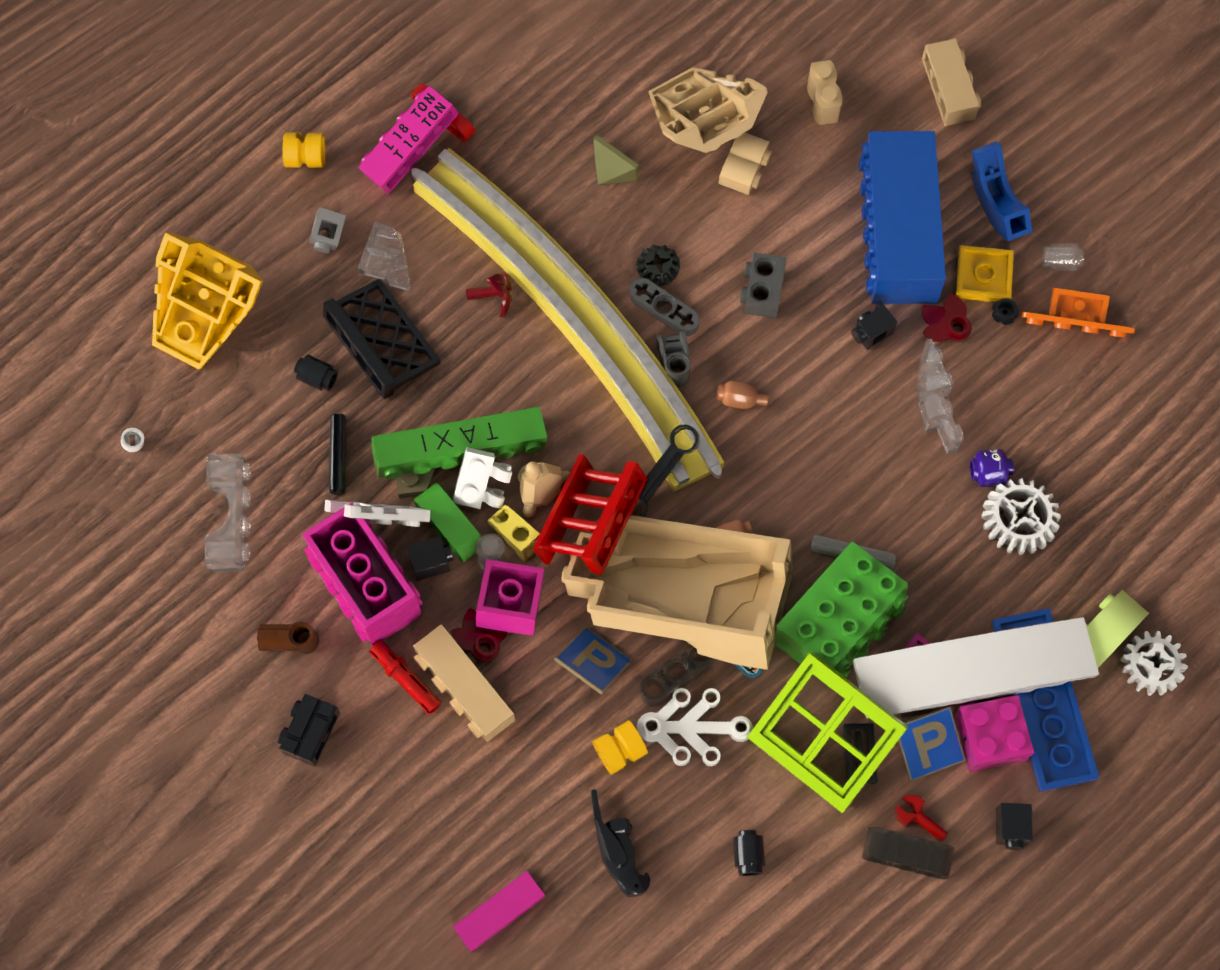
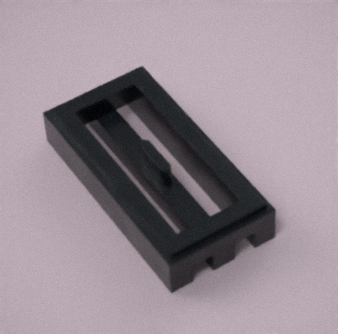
(847, 728)

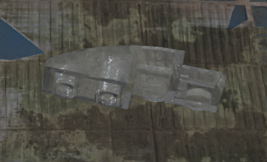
(932, 393)

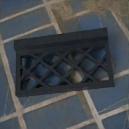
(358, 343)

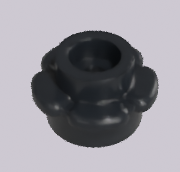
(1005, 305)

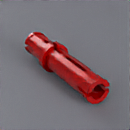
(396, 668)

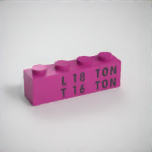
(408, 139)

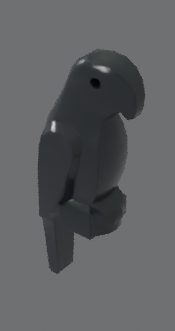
(618, 852)

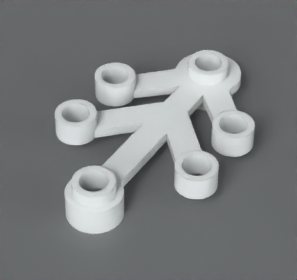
(689, 727)

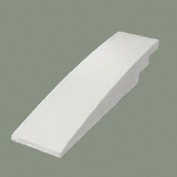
(978, 666)

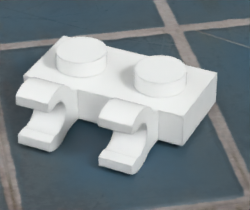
(473, 479)

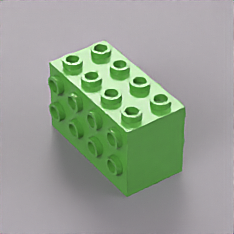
(843, 611)

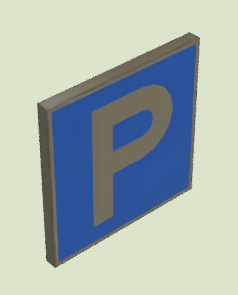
(593, 660)
(931, 743)

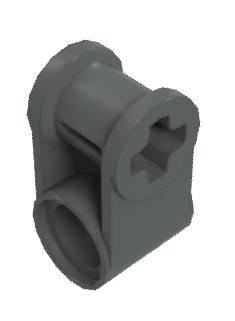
(674, 353)

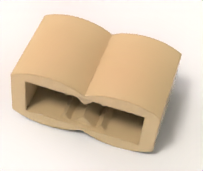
(824, 92)
(744, 163)

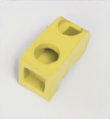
(514, 531)

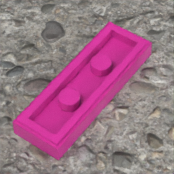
(499, 911)

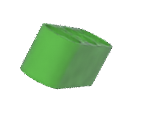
(449, 522)

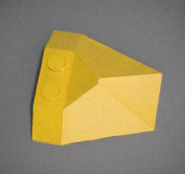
(199, 298)

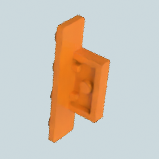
(1079, 309)

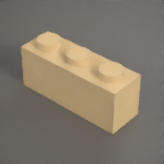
(951, 82)

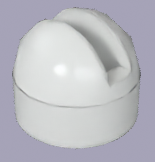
(138, 437)

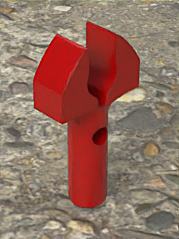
(919, 817)

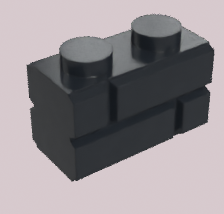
(308, 729)

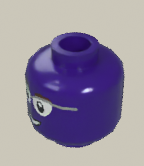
(991, 468)

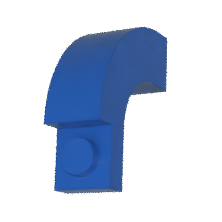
(995, 195)

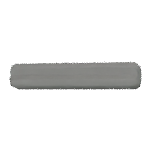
(835, 547)

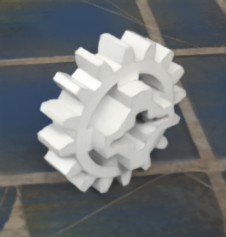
(1163, 654)

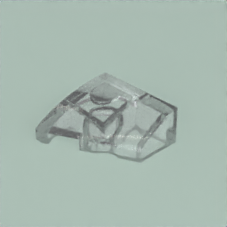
(385, 257)

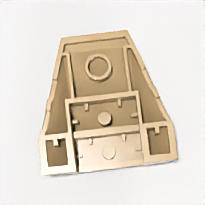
(706, 109)

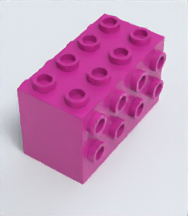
(363, 576)

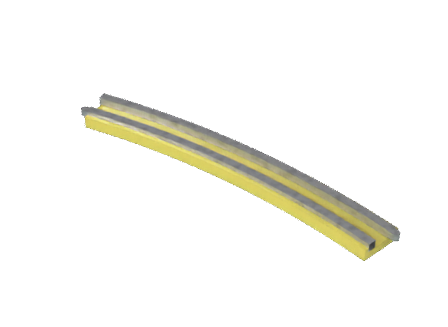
(575, 307)

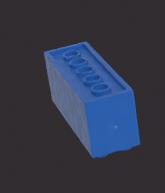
(902, 217)

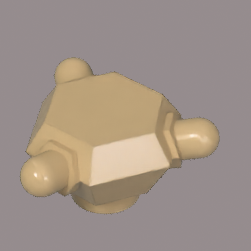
(539, 485)

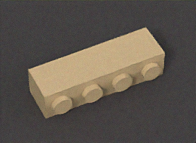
(464, 684)

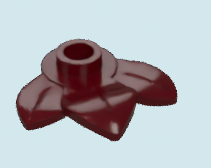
(943, 319)
(472, 637)

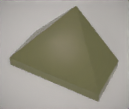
(612, 164)

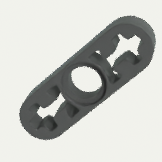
(666, 318)

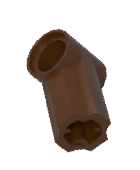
(285, 636)

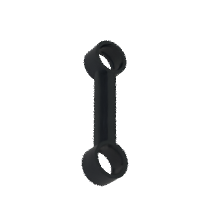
(666, 465)

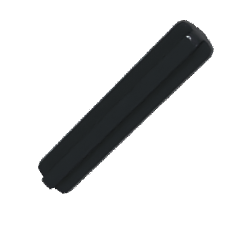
(337, 463)

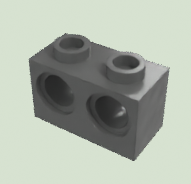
(767, 285)

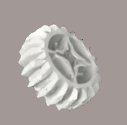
(1030, 523)

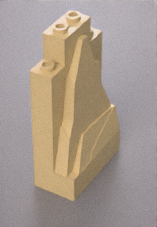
(691, 585)

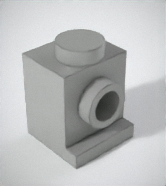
(333, 224)

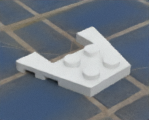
(380, 512)

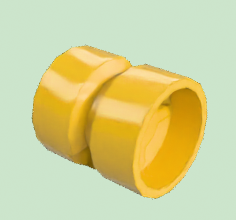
(304, 150)
(622, 746)

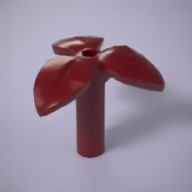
(499, 287)

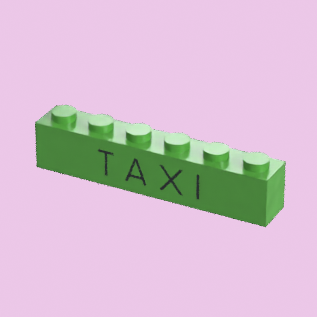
(446, 443)

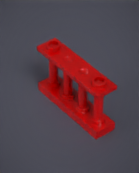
(609, 526)

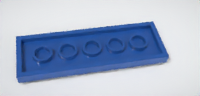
(1054, 723)

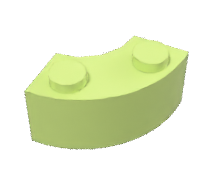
(1114, 624)

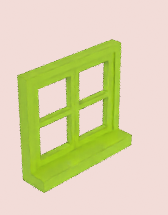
(801, 764)

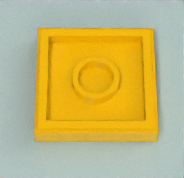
(984, 273)

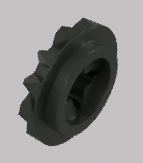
(669, 269)

